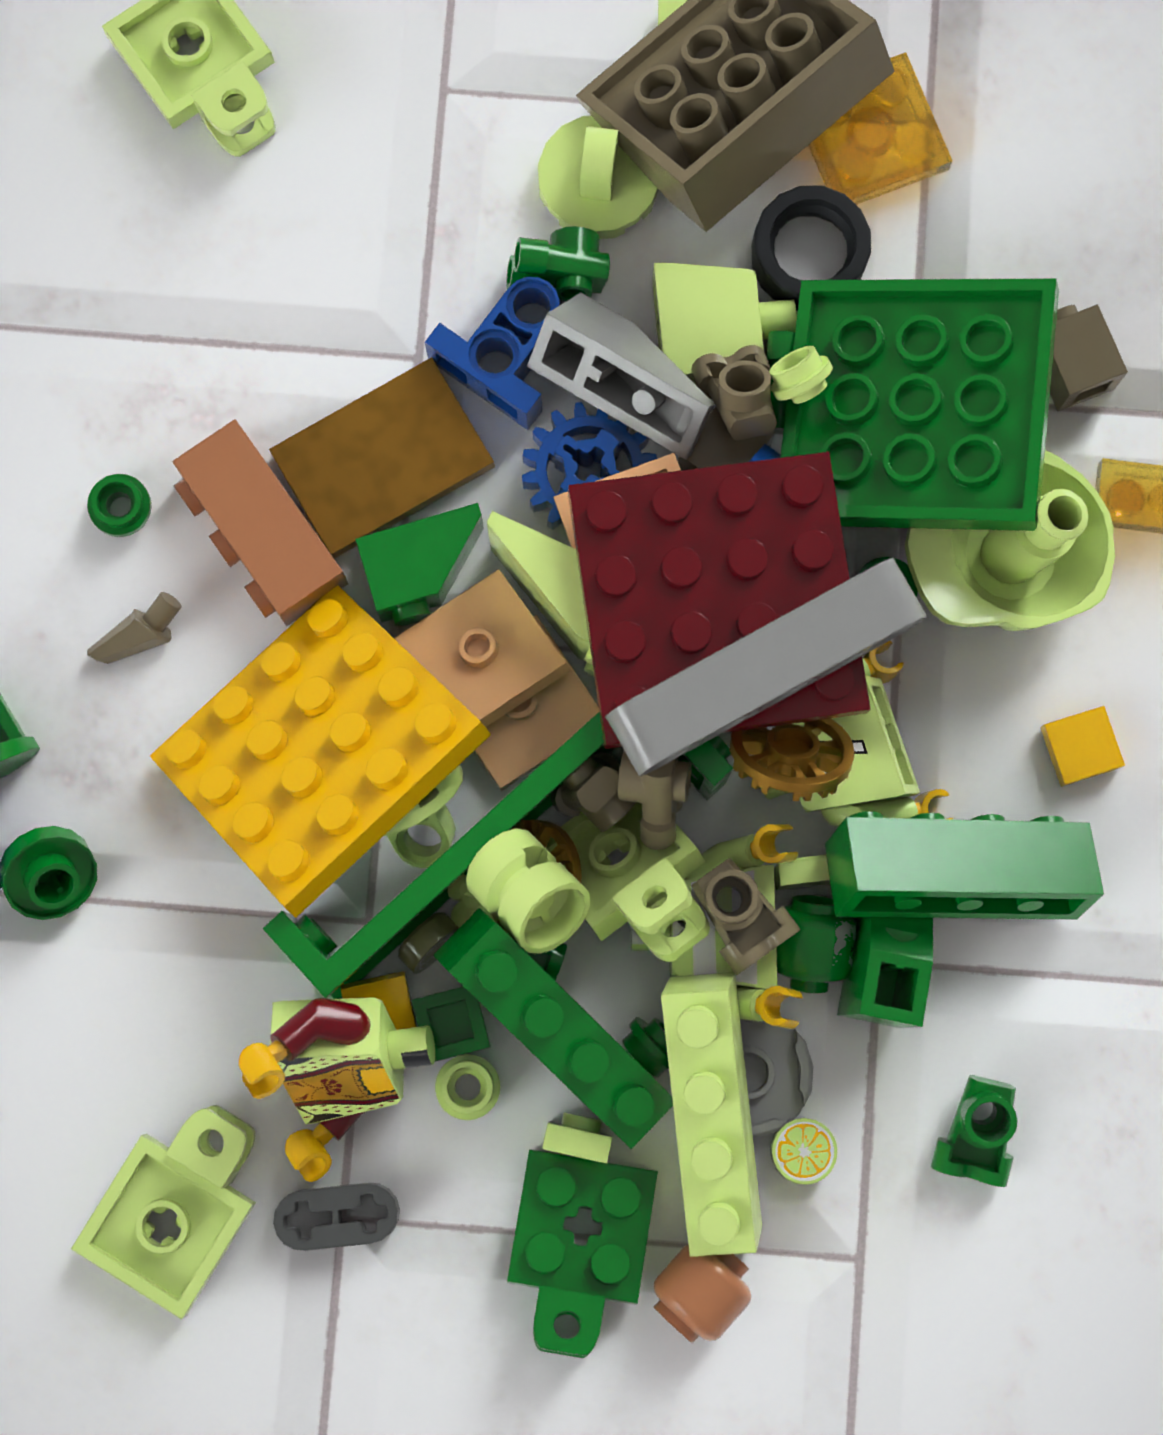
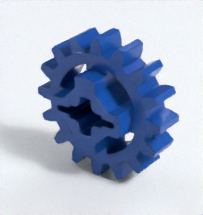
(567, 453)

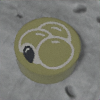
(425, 940)

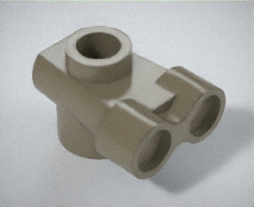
(739, 390)
(593, 792)
(661, 798)
(753, 927)

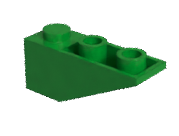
(889, 971)

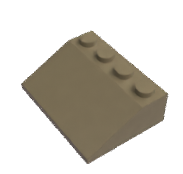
(735, 93)

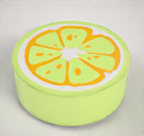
(804, 1151)

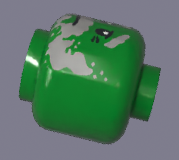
(821, 949)

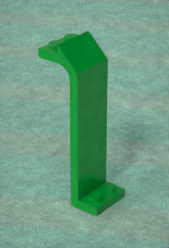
(310, 945)

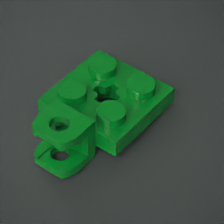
(577, 1277)

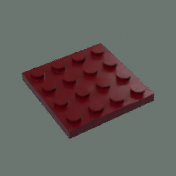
(700, 562)

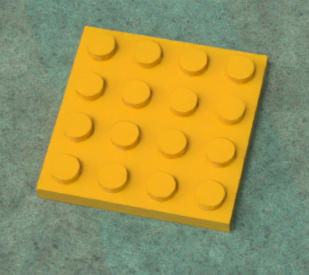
(318, 748)

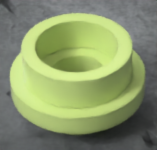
(800, 375)
(446, 1087)

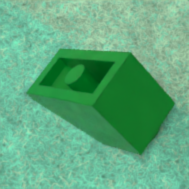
(418, 562)

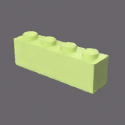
(712, 1114)

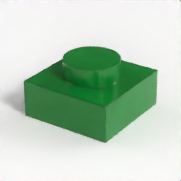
(454, 1021)

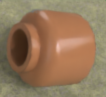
(702, 1294)

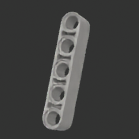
(765, 667)

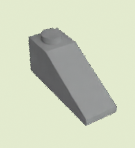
(620, 373)

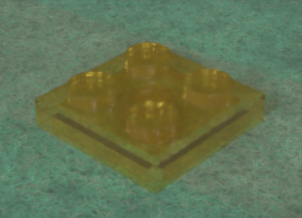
(883, 140)

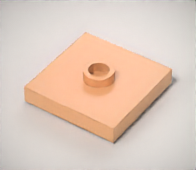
(486, 649)
(536, 727)

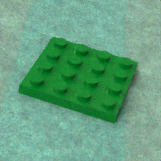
(929, 398)

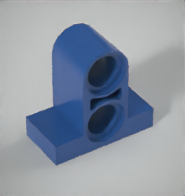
(498, 333)

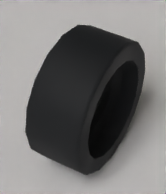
(808, 202)

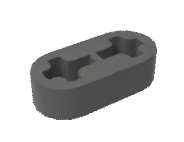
(336, 1233)

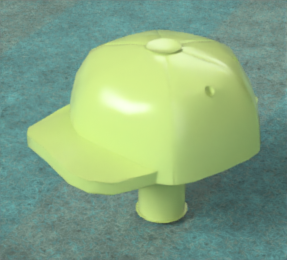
(1020, 575)

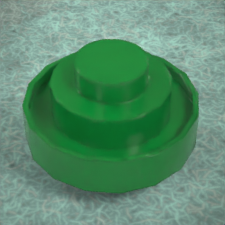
(47, 872)

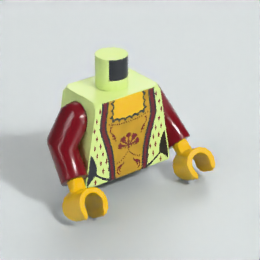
(335, 1066)

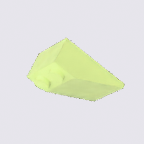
(548, 576)

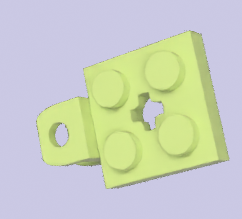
(211, 82)
(642, 887)
(192, 1183)

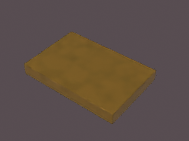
(382, 457)

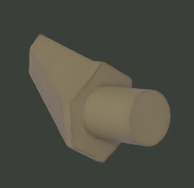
(138, 631)

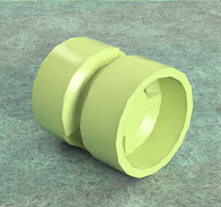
(527, 891)

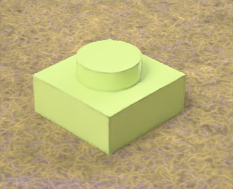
(578, 1138)

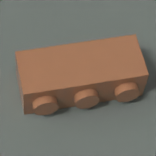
(257, 523)

